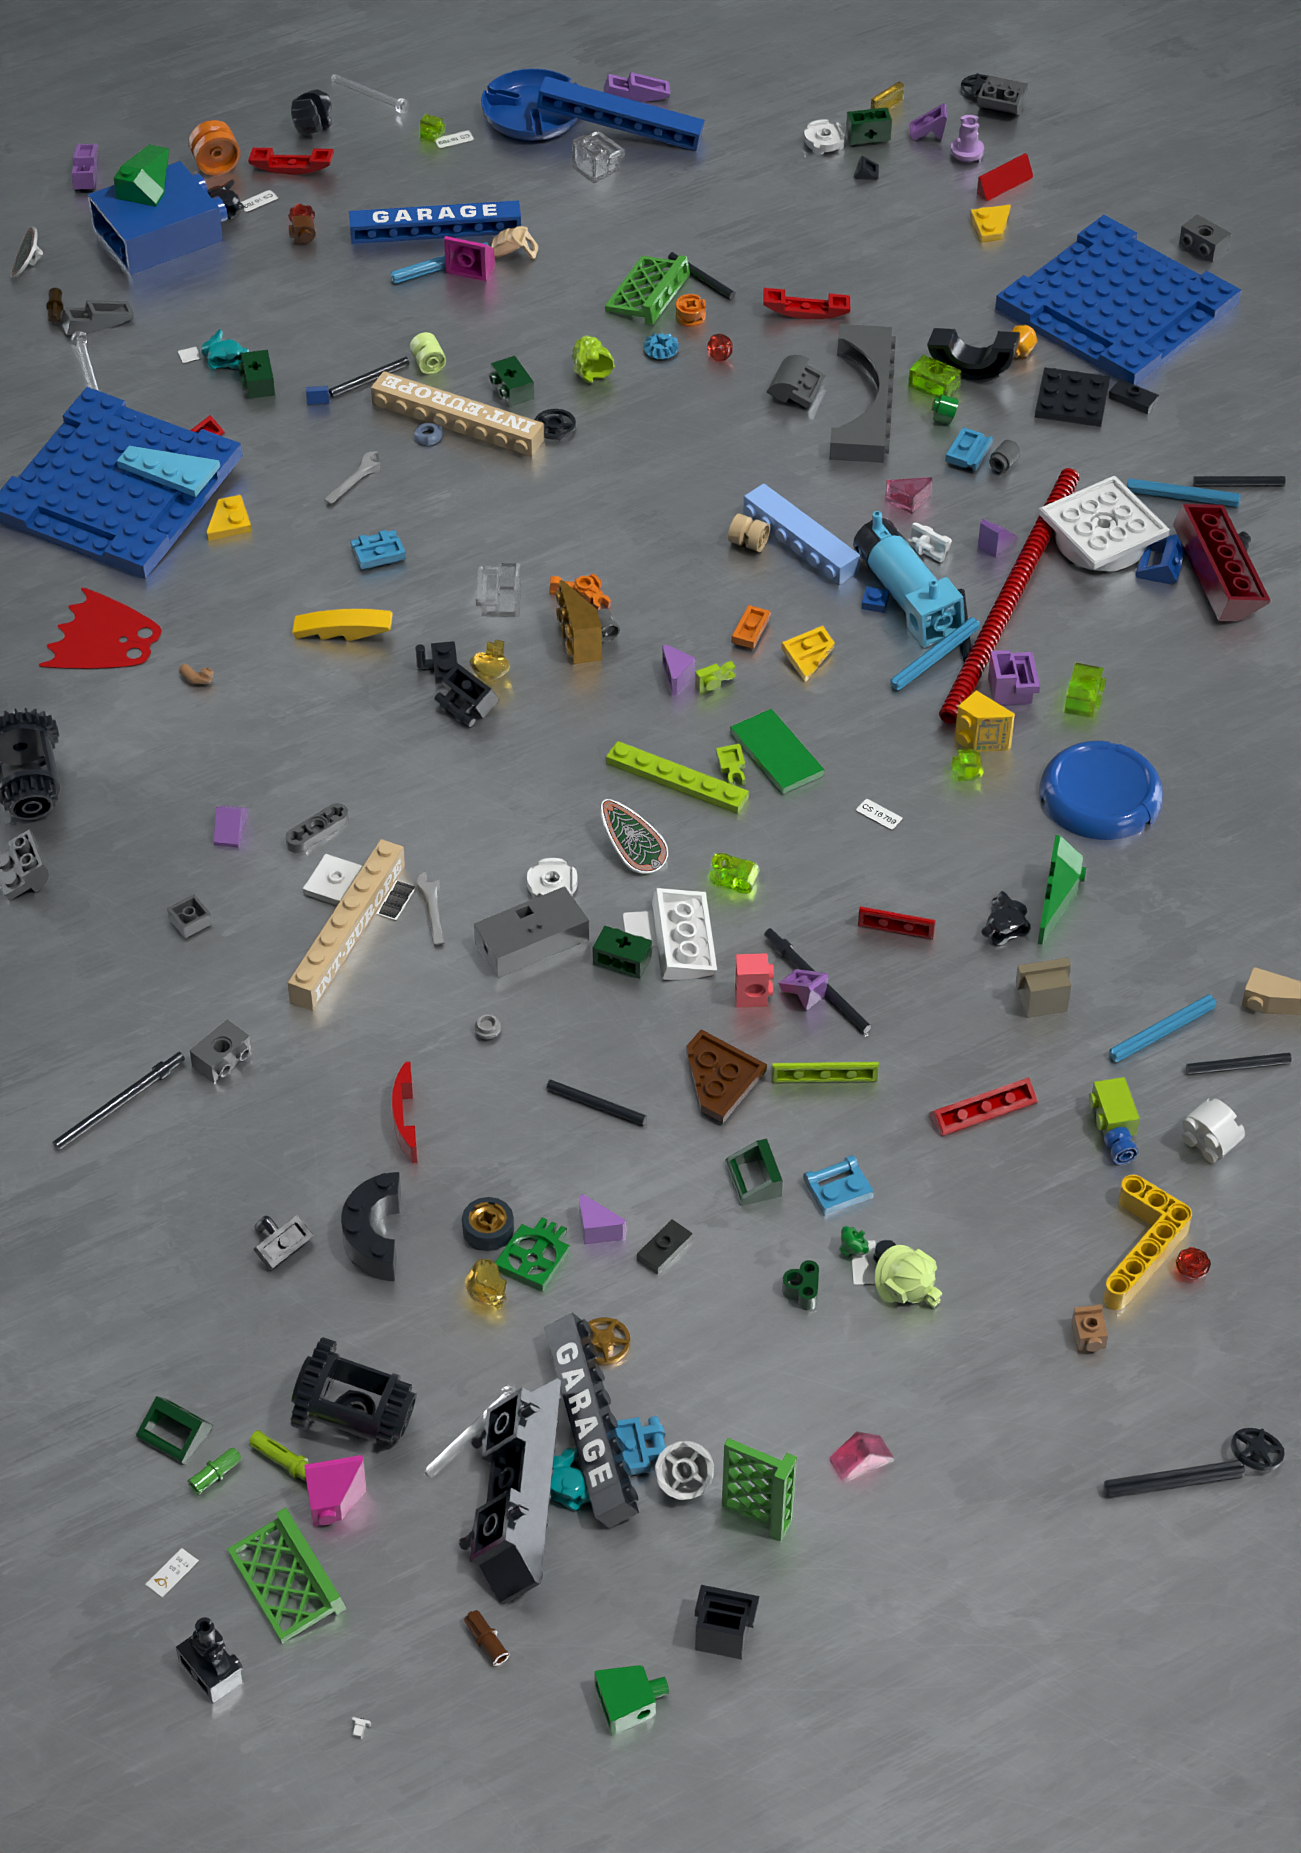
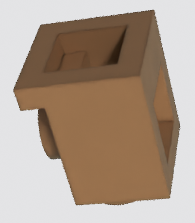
(1089, 1328)

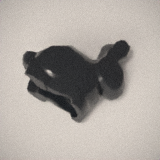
(228, 197)
(1007, 920)

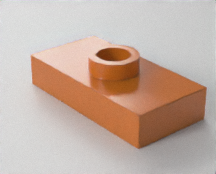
(750, 627)

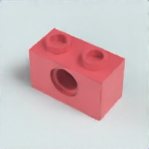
(753, 980)

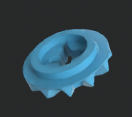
(656, 350)

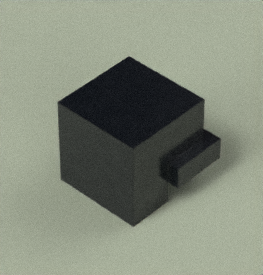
(724, 1621)

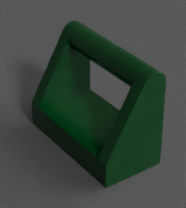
(760, 1152)
(162, 1406)

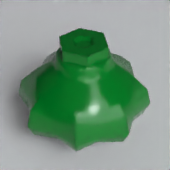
(853, 1242)

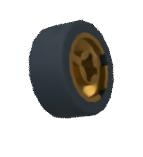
(476, 1227)

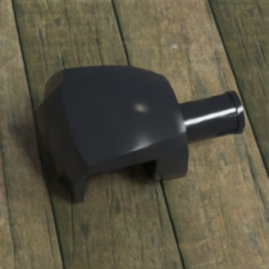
(311, 112)

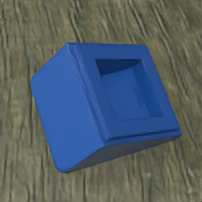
(317, 394)

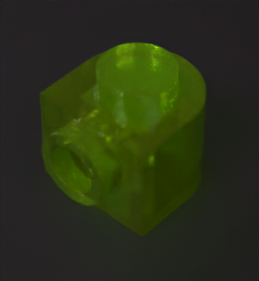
(431, 127)
(967, 765)

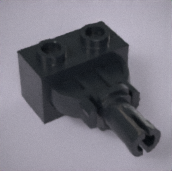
(208, 1662)

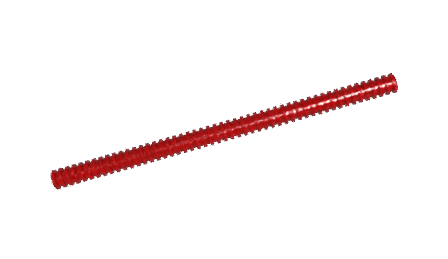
(1005, 602)

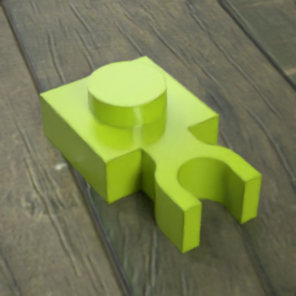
(711, 676)
(732, 761)

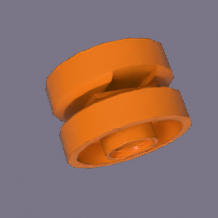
(214, 147)

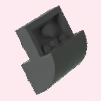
(1002, 95)
(796, 381)
(22, 866)

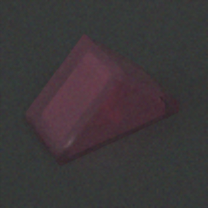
(909, 493)
(860, 1455)

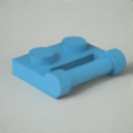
(841, 1192)

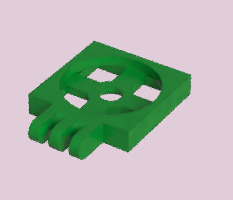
(544, 1238)

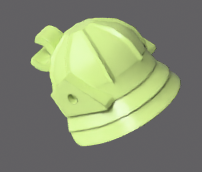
(907, 1276)

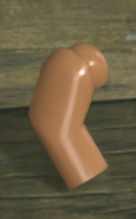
(193, 677)

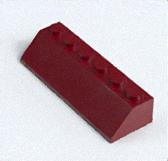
(1220, 561)

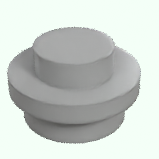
(487, 1026)

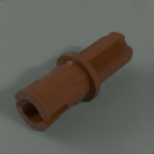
(486, 1637)

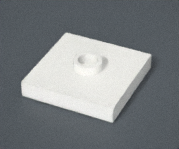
(331, 879)

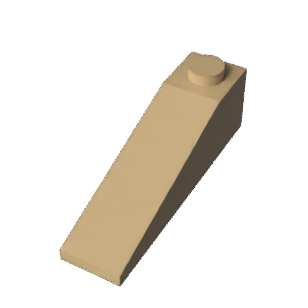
(1272, 993)

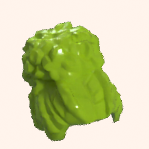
(591, 359)

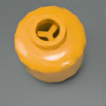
(1027, 340)

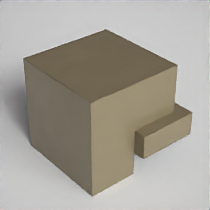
(1044, 986)

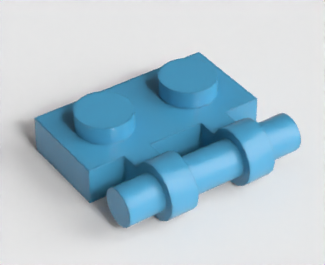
(378, 549)
(633, 1439)

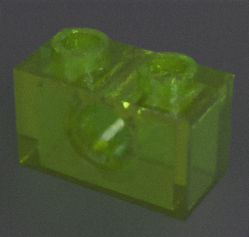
(934, 377)
(1084, 690)

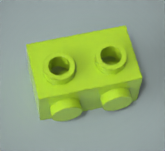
(1114, 1105)

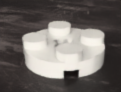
(832, 140)
(551, 868)

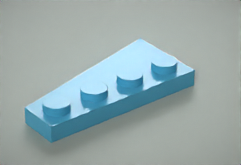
(174, 470)

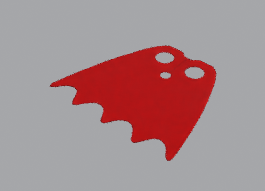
(95, 635)

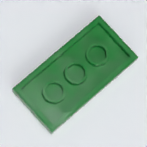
(777, 751)

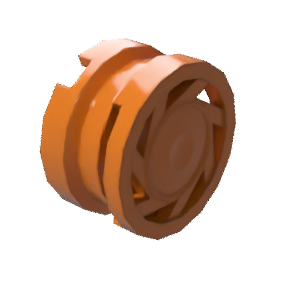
(690, 309)

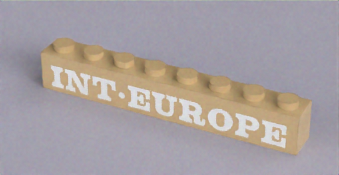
(457, 413)
(346, 925)

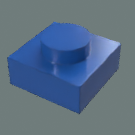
(875, 599)

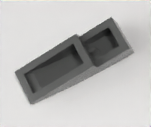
(96, 316)

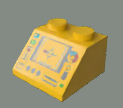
(984, 724)

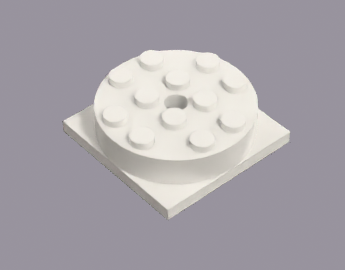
(1103, 526)

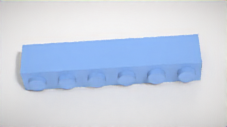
(802, 534)

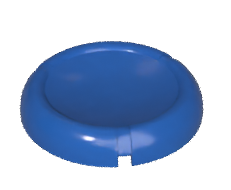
(513, 109)
(1101, 790)

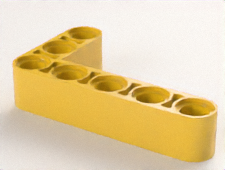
(1156, 1243)

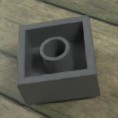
(189, 916)

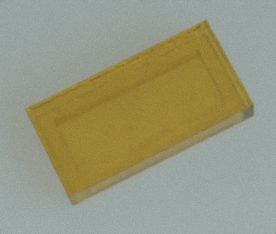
(889, 98)

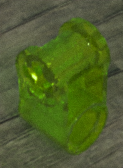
(735, 874)

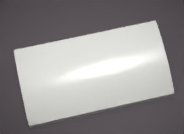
(683, 934)

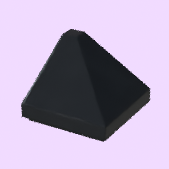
(866, 169)

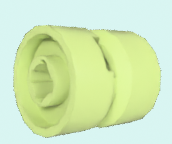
(427, 353)

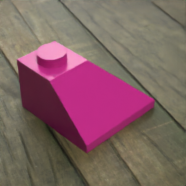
(468, 258)
(334, 1488)

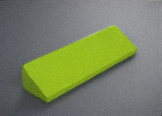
(824, 1072)

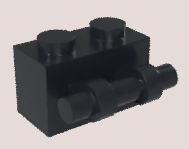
(470, 691)

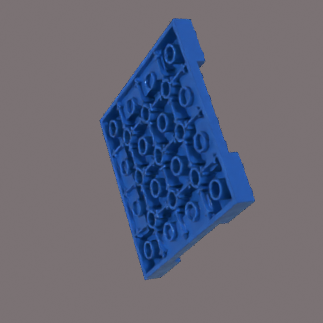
(1118, 301)
(92, 506)

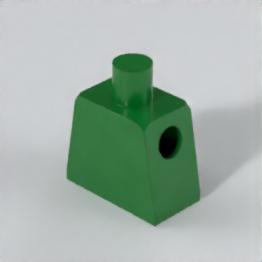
(627, 1696)

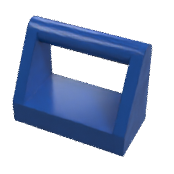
(1171, 561)

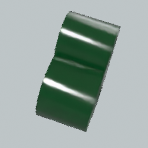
(807, 1291)

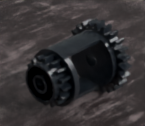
(25, 739)
(315, 1385)

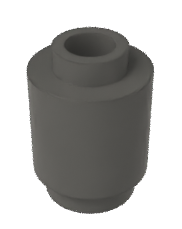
(1004, 456)

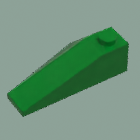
(143, 176)
(1062, 884)

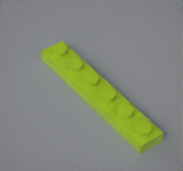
(677, 777)

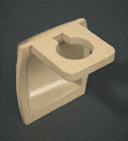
(513, 239)

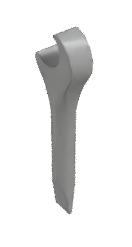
(366, 467)
(430, 891)

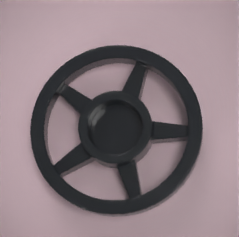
(975, 86)
(556, 423)
(1257, 1449)

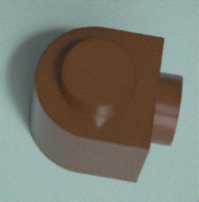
(302, 229)

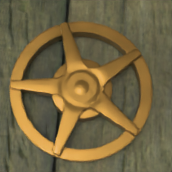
(605, 1340)

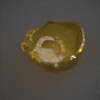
(485, 1284)

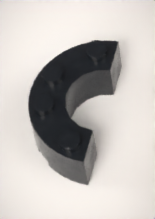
(974, 362)
(360, 1213)

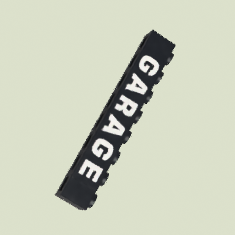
(592, 1420)

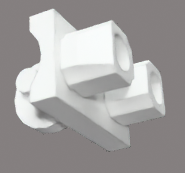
(928, 542)

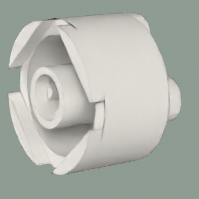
(1212, 1129)

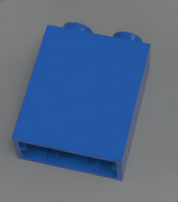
(152, 235)

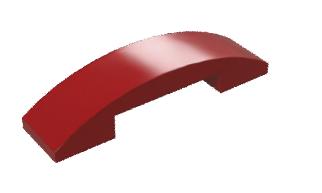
(290, 164)
(806, 308)
(405, 1134)

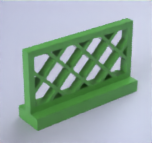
(662, 292)
(779, 1492)
(310, 1568)

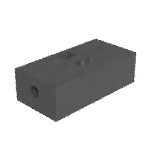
(531, 932)

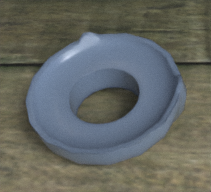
(428, 439)

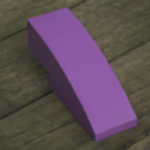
(637, 87)
(85, 166)

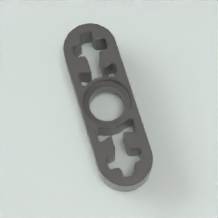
(327, 818)

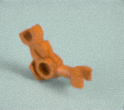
(587, 587)

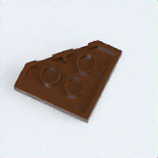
(721, 1074)

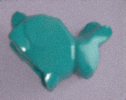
(222, 353)
(568, 1483)

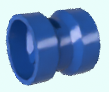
(1121, 1145)

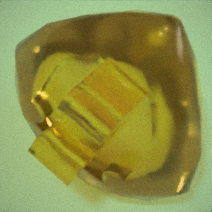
(490, 664)

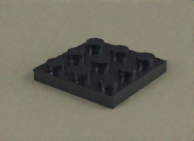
(1072, 396)

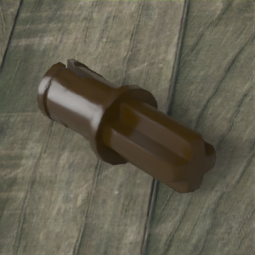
(54, 305)

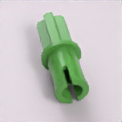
(214, 1471)

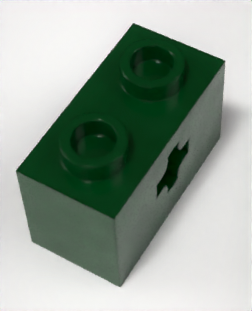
(868, 126)
(257, 374)
(512, 381)
(622, 952)

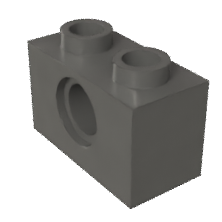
(1205, 238)
(220, 1051)

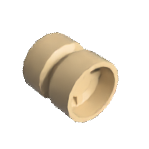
(747, 532)

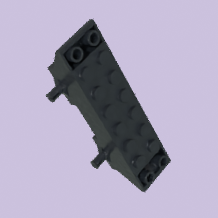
(513, 1522)

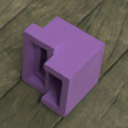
(1012, 677)

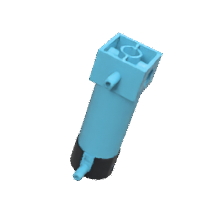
(931, 605)

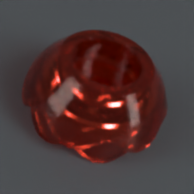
(301, 209)
(714, 347)
(1193, 1256)

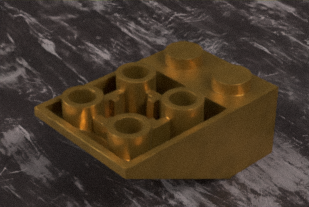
(579, 625)

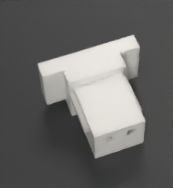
(360, 1726)

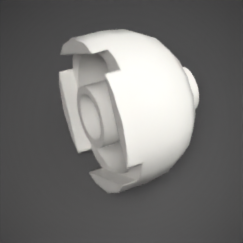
(672, 1473)

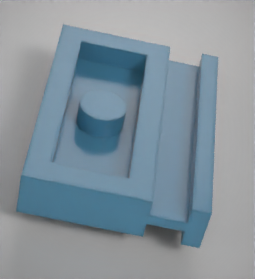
(969, 449)

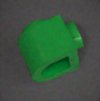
(944, 409)

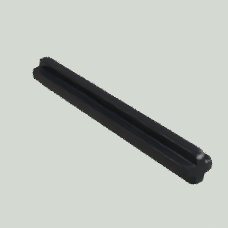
(1173, 1478)

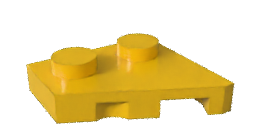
(990, 222)
(228, 518)
(808, 651)

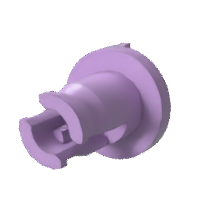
(968, 147)

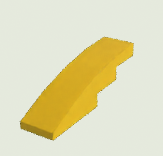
(346, 622)

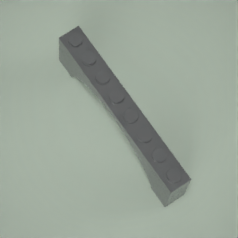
(865, 436)

